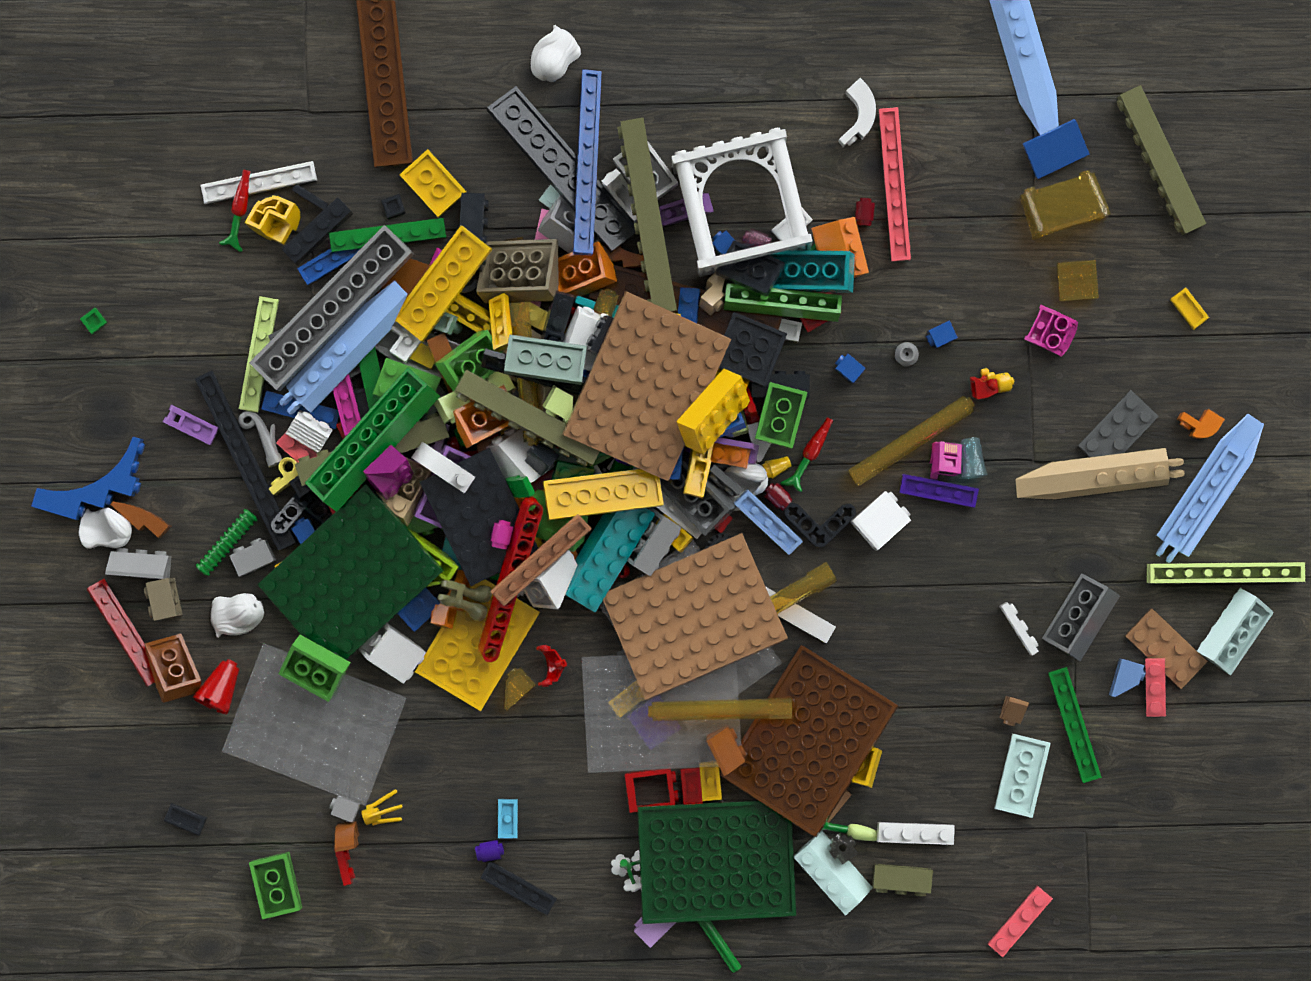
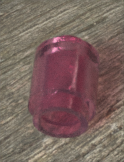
(755, 238)

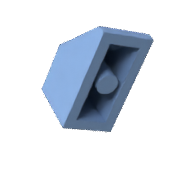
(1126, 676)

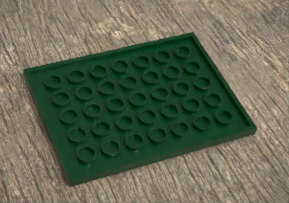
(351, 575)
(715, 862)

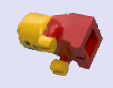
(990, 384)

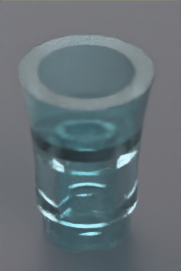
(972, 459)

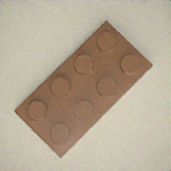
(1159, 640)

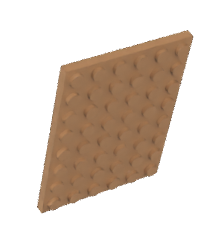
(643, 383)
(694, 617)

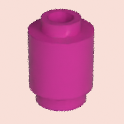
(501, 534)

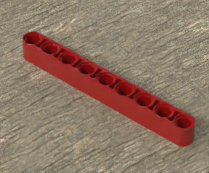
(513, 552)

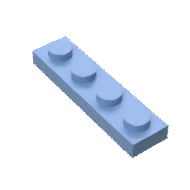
(768, 522)

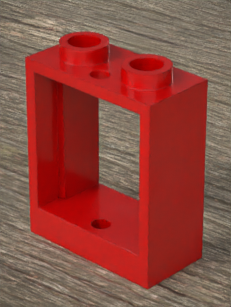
(671, 778)

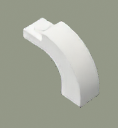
(866, 107)
(617, 187)
(443, 467)

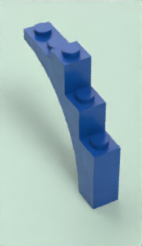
(119, 479)

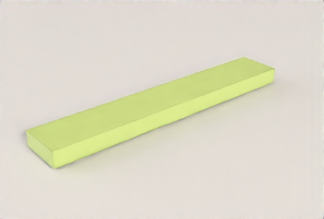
(263, 327)

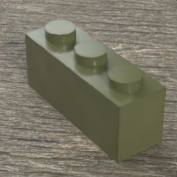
(902, 879)

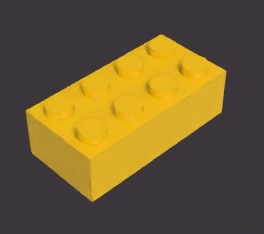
(713, 411)

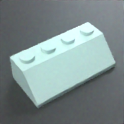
(1235, 631)
(838, 880)

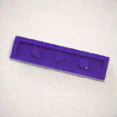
(938, 490)

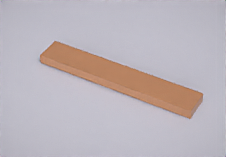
(541, 559)

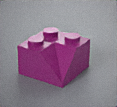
(389, 472)

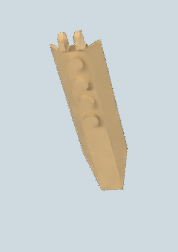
(1099, 475)

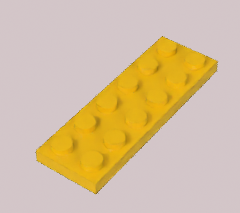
(442, 283)
(602, 494)

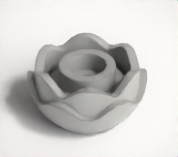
(902, 358)

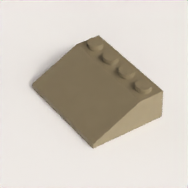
(521, 270)

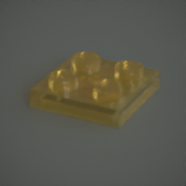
(1077, 280)

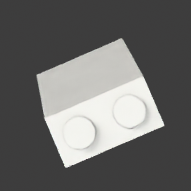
(580, 329)
(510, 455)
(881, 520)
(552, 584)
(393, 653)

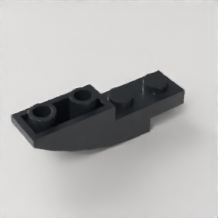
(558, 317)

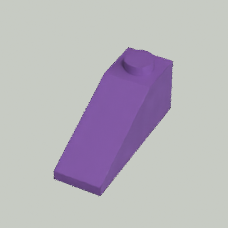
(676, 211)

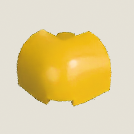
(274, 218)

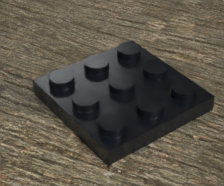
(752, 349)

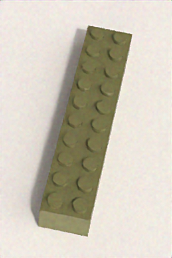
(647, 212)

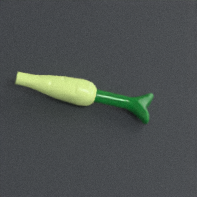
(857, 831)

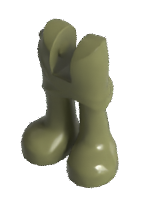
(480, 594)

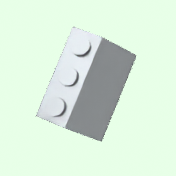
(560, 224)
(654, 543)
(139, 564)

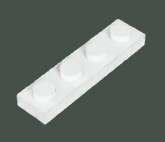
(915, 833)

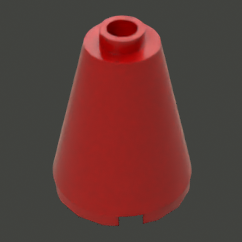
(219, 687)

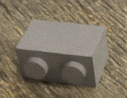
(253, 557)

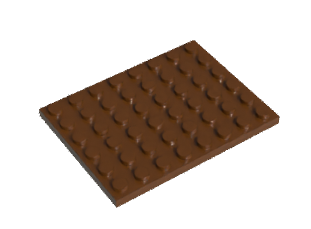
(810, 760)

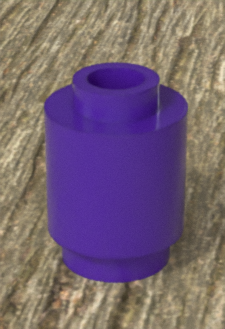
(489, 851)

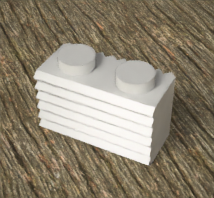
(309, 431)

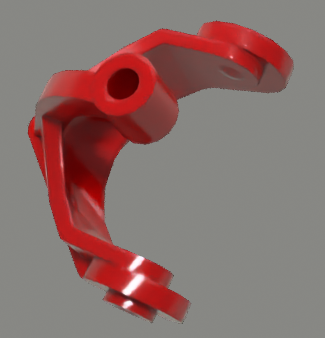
(555, 665)

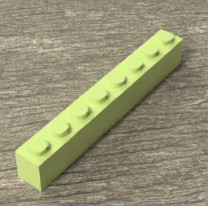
(1226, 572)

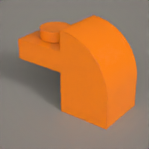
(1206, 426)

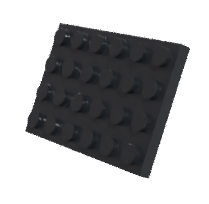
(471, 515)

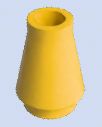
(776, 466)

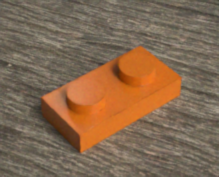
(730, 455)

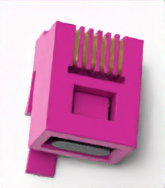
(945, 459)

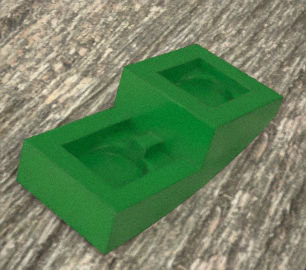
(520, 486)

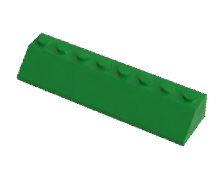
(379, 428)

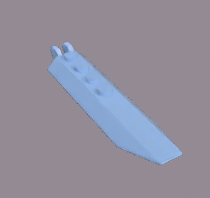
(1027, 62)
(345, 350)
(1210, 488)

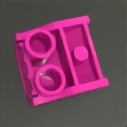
(1052, 331)

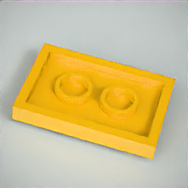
(432, 183)

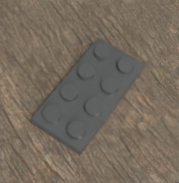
(1119, 427)

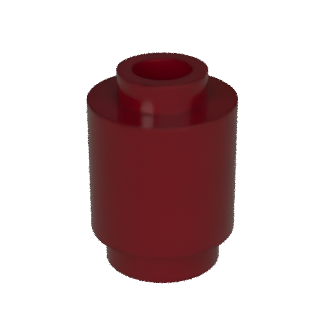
(864, 212)
(777, 496)

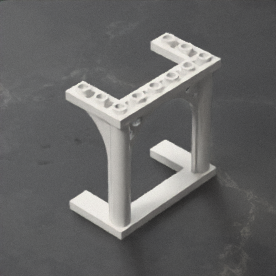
(775, 143)

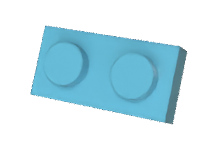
(507, 818)

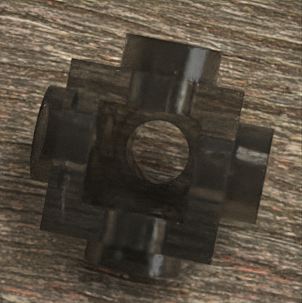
(846, 855)

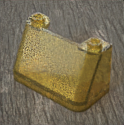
(1064, 204)

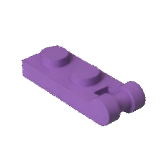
(191, 425)

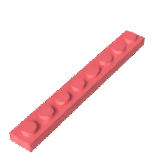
(894, 184)

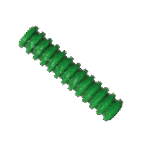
(226, 542)

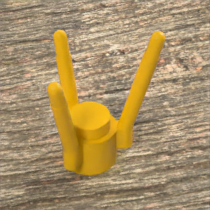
(372, 815)

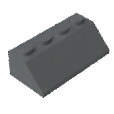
(703, 512)
(1081, 617)

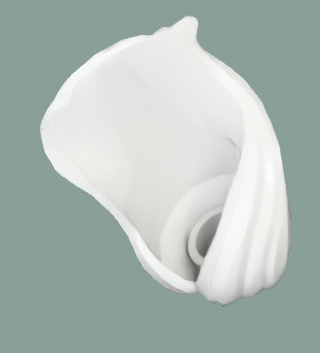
(554, 54)
(751, 478)
(104, 529)
(236, 614)

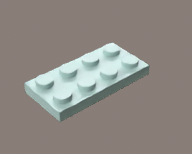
(1022, 775)

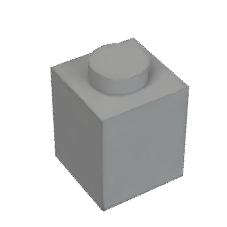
(344, 808)

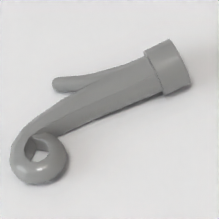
(267, 438)

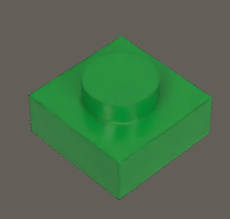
(93, 320)

